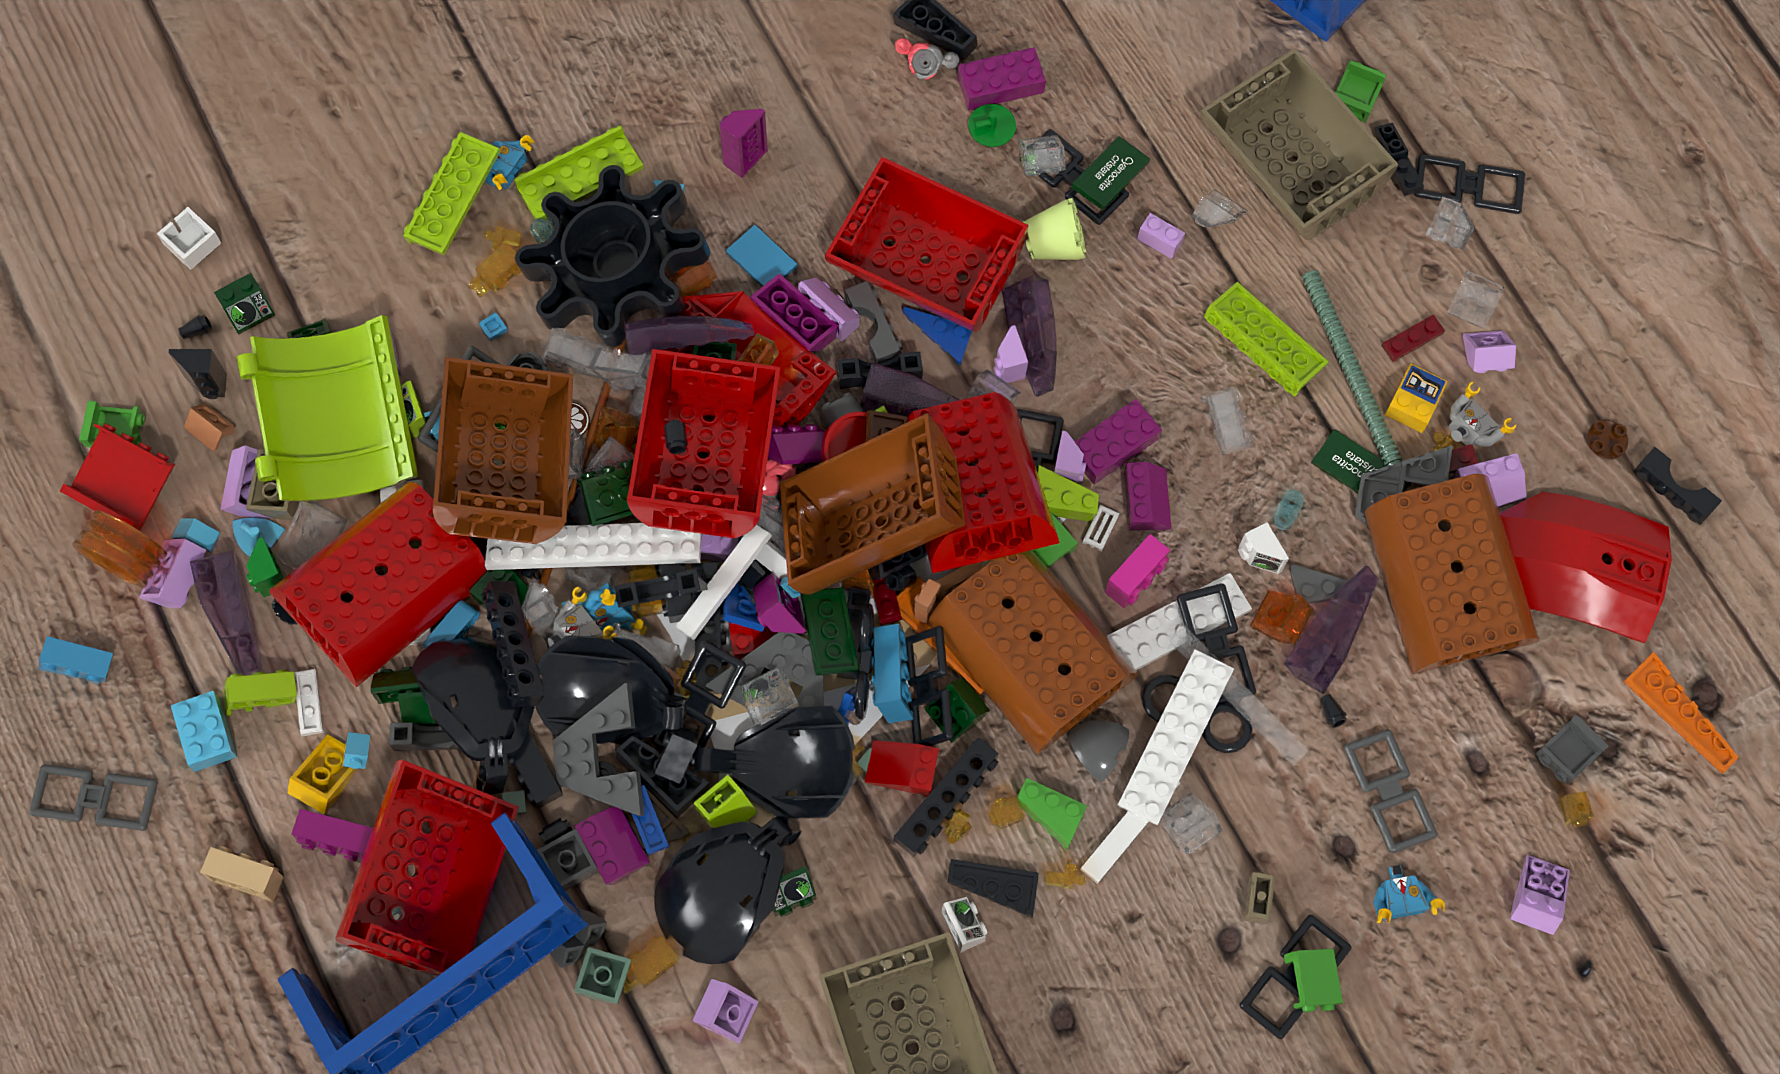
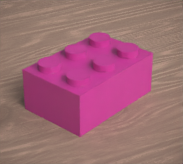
(1137, 572)

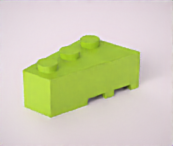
(1067, 498)
(259, 690)

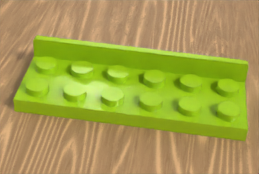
(578, 170)
(451, 193)
(1265, 338)

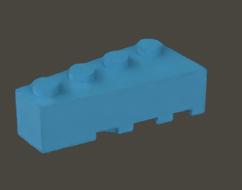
(891, 673)

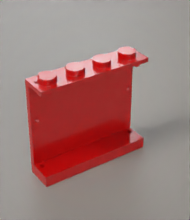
(120, 477)

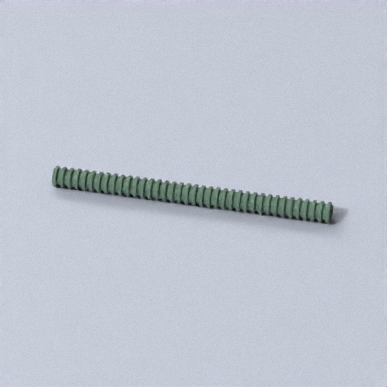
(1353, 371)

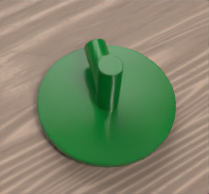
(992, 125)

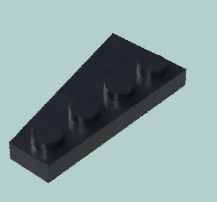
(1002, 885)

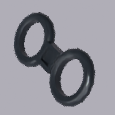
(862, 683)
(1207, 735)

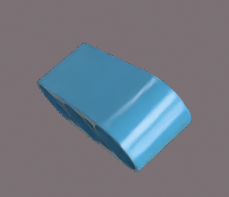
(454, 624)

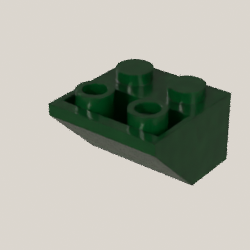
(966, 708)
(415, 709)

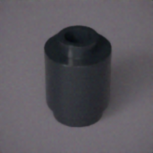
(675, 436)
(901, 579)
(554, 830)

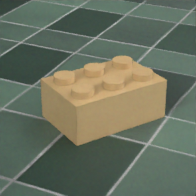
(242, 873)

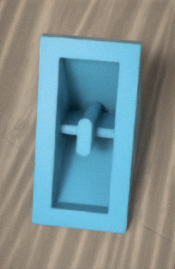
(197, 533)

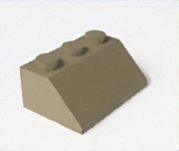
(264, 498)

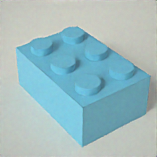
(203, 731)

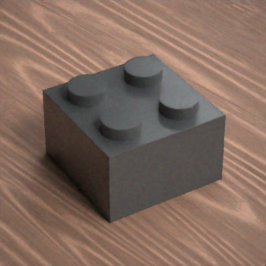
(569, 859)

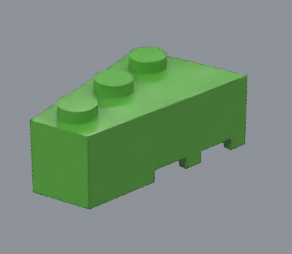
(1052, 810)

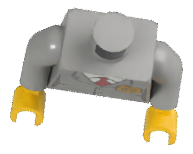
(1473, 424)
(575, 621)

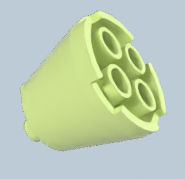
(1056, 233)

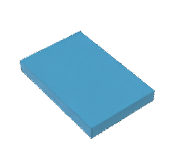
(760, 256)

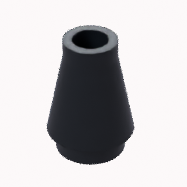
(197, 326)
(1333, 713)

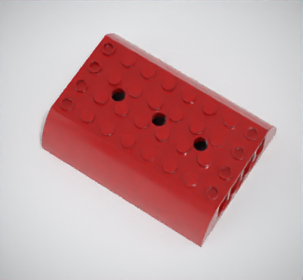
(932, 223)
(737, 442)
(1015, 510)
(386, 608)
(451, 878)

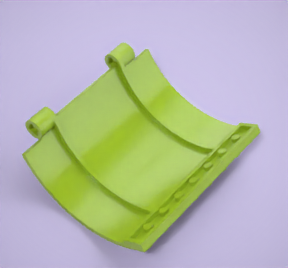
(330, 413)

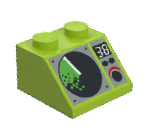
(413, 409)

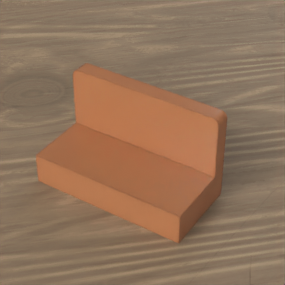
(208, 425)

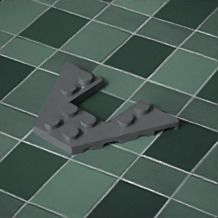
(1389, 480)
(782, 650)
(578, 755)

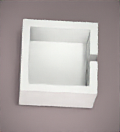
(193, 241)

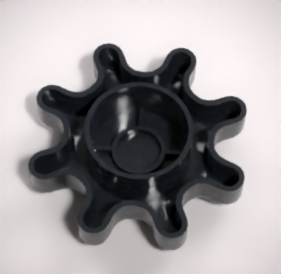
(612, 255)

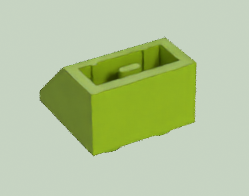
(724, 804)

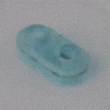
(541, 230)
(1288, 511)

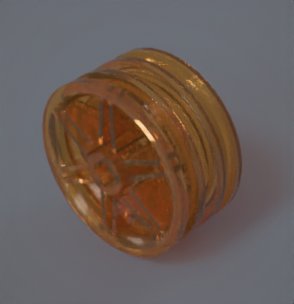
(119, 548)

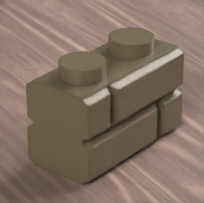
(1259, 898)

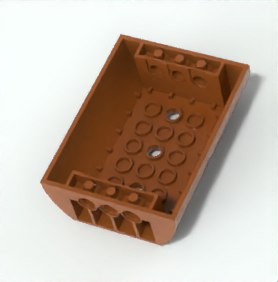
(530, 490)
(859, 491)
(1425, 589)
(1023, 673)

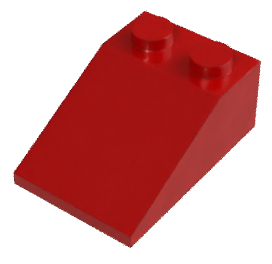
(746, 639)
(902, 766)

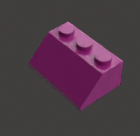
(796, 444)
(1147, 497)
(777, 608)
(612, 845)

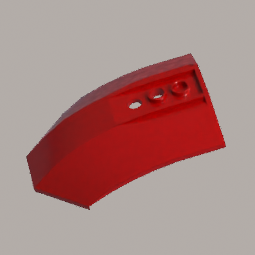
(802, 373)
(1561, 566)

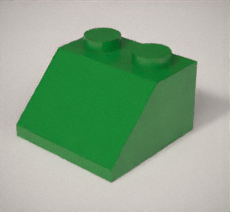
(263, 568)

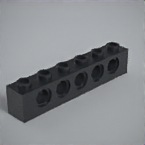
(716, 638)
(513, 644)
(979, 752)

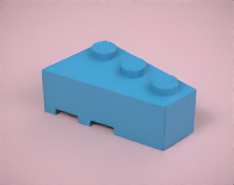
(75, 660)

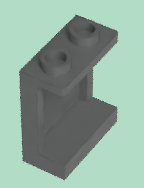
(1571, 750)

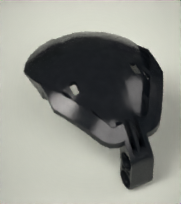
(586, 671)
(484, 720)
(772, 762)
(703, 901)

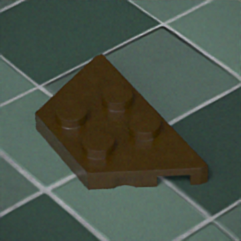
(670, 825)

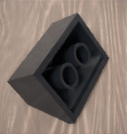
(201, 370)

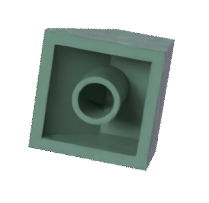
(602, 976)

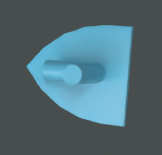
(250, 529)

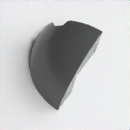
(1098, 745)
(572, 949)

